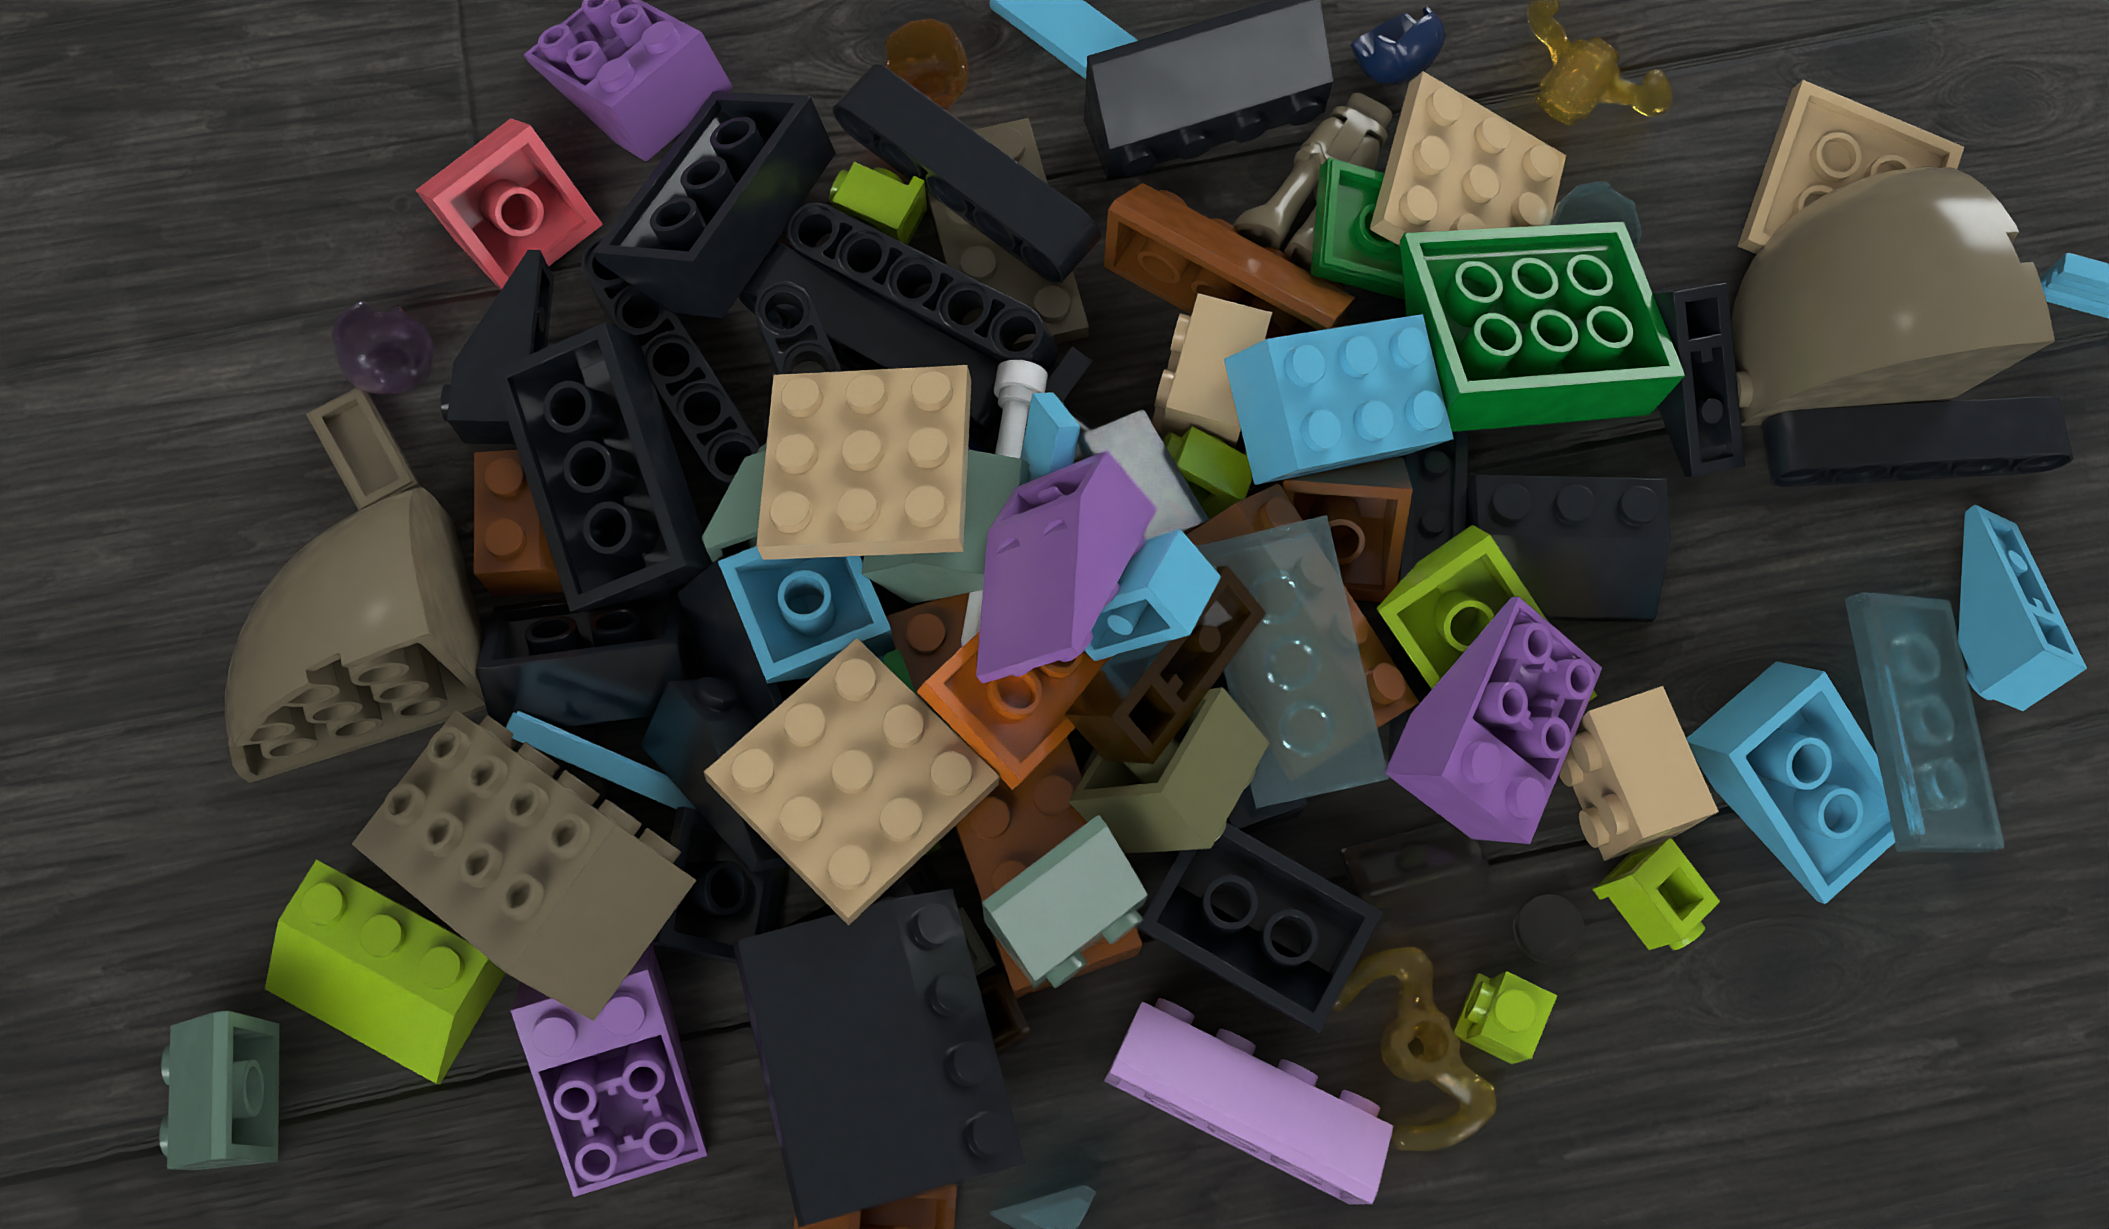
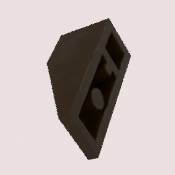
(1151, 691)

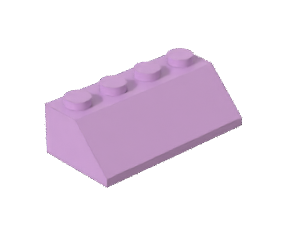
(1253, 1104)

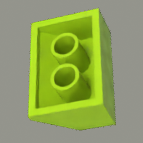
(1451, 601)
(379, 971)

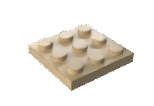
(1462, 168)
(866, 463)
(852, 780)

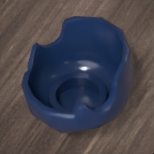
(1400, 47)

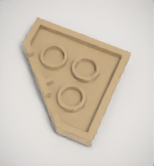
(1827, 145)

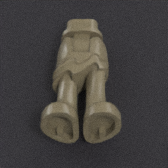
(1349, 135)

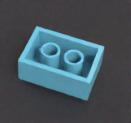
(1337, 398)

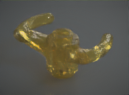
(1588, 73)
(1440, 1048)

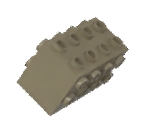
(526, 863)

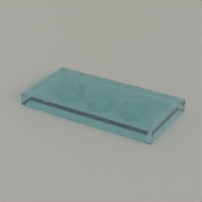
(1300, 665)
(1923, 724)

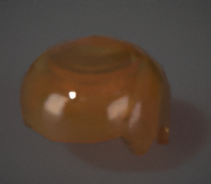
(929, 59)

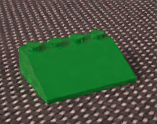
(1539, 324)

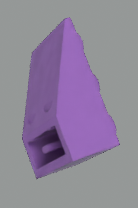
(630, 71)
(1057, 564)
(1497, 727)
(614, 1084)

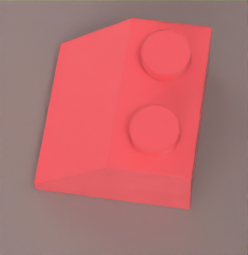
(509, 200)

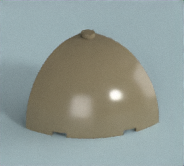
(1885, 298)
(356, 641)

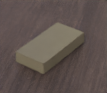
(362, 448)

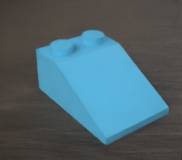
(1799, 776)

